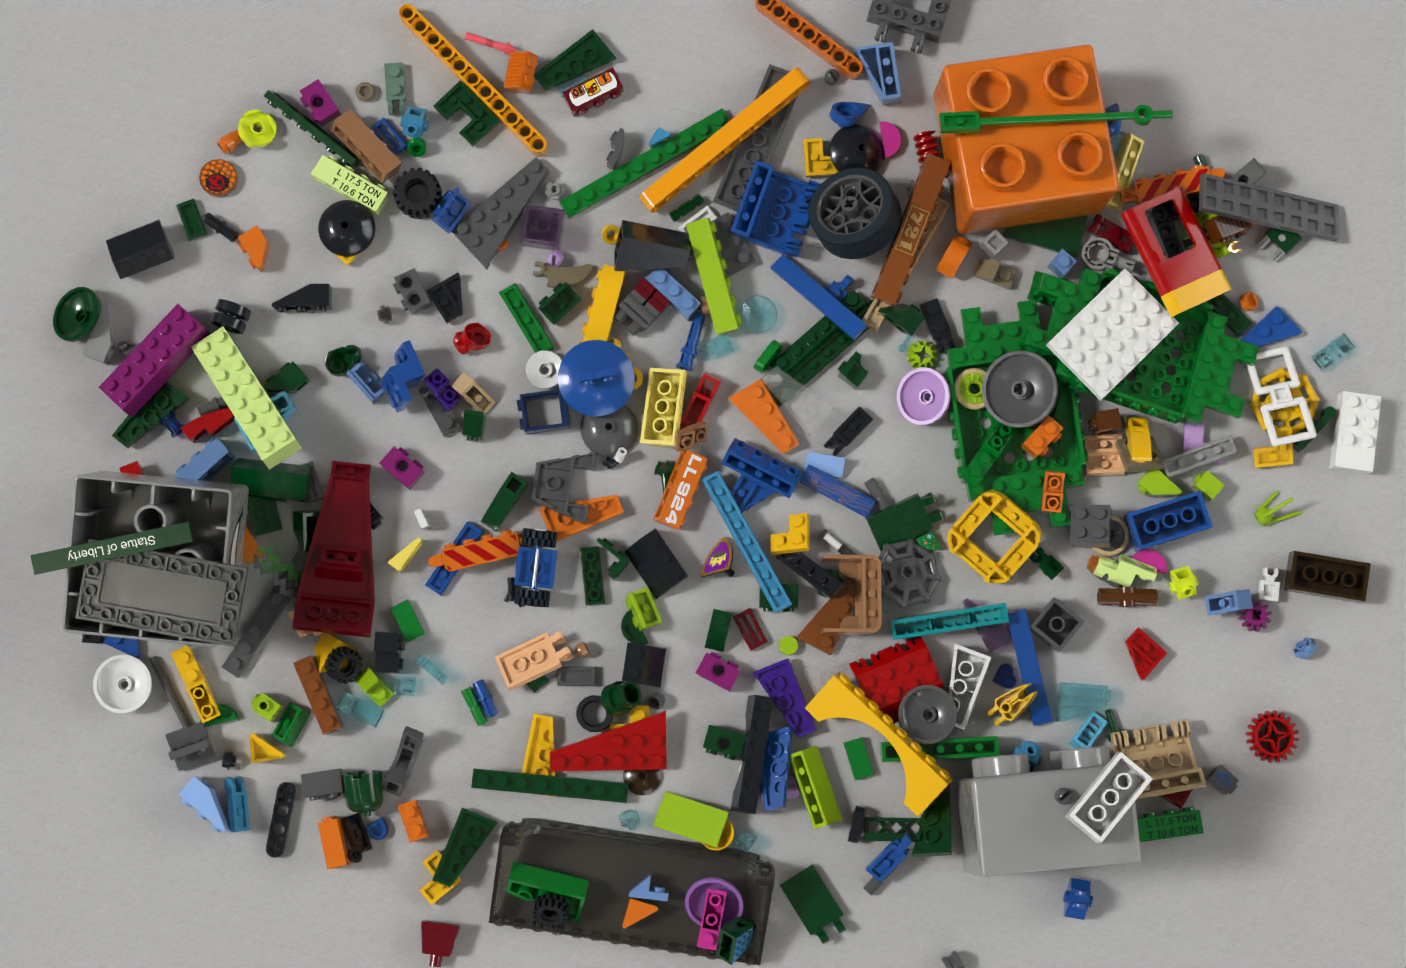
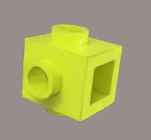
(1183, 582)

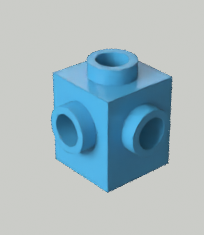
(414, 122)
(1033, 752)

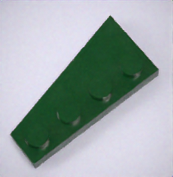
(576, 60)
(161, 404)
(935, 828)
(463, 843)

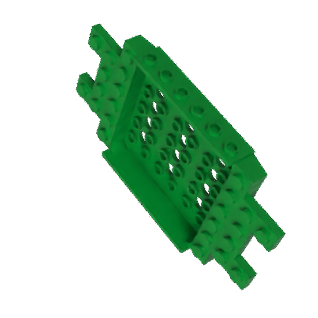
(1201, 370)
(1022, 479)

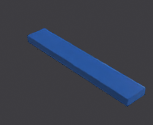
(818, 297)
(1029, 665)

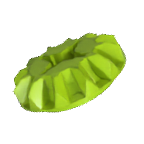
(917, 347)

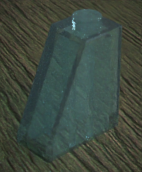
(1078, 699)

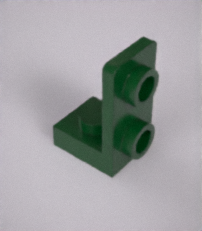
(616, 568)

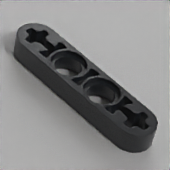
(278, 819)

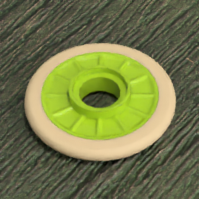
(962, 391)

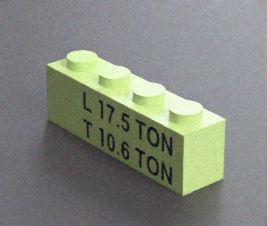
(350, 184)

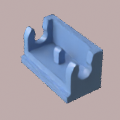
(367, 382)

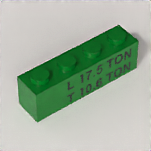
(1170, 824)

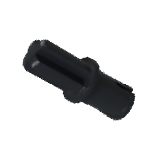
(220, 227)

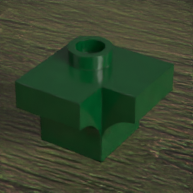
(852, 371)

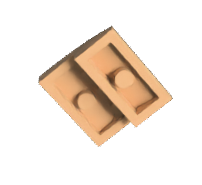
(1103, 456)

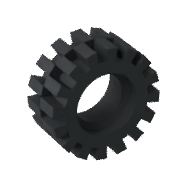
(336, 659)
(553, 902)

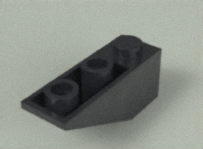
(311, 297)

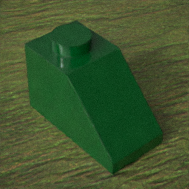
(903, 317)
(474, 425)
(718, 630)

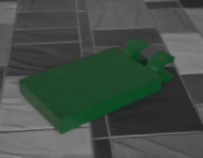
(903, 520)
(813, 902)

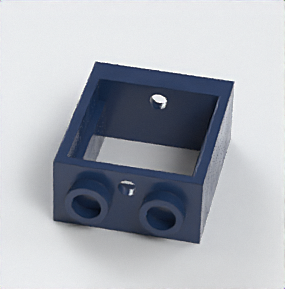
(524, 422)

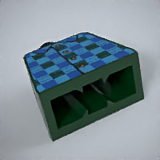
(734, 939)

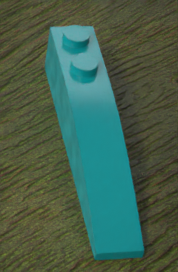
(948, 620)

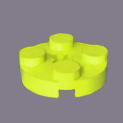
(253, 138)

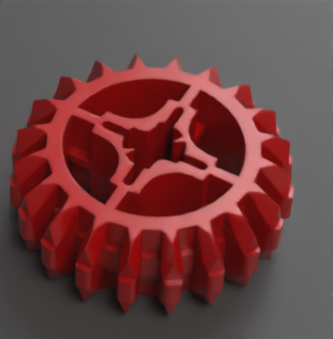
(1274, 745)

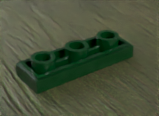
(592, 587)

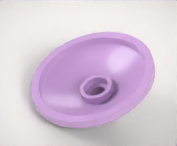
(913, 395)

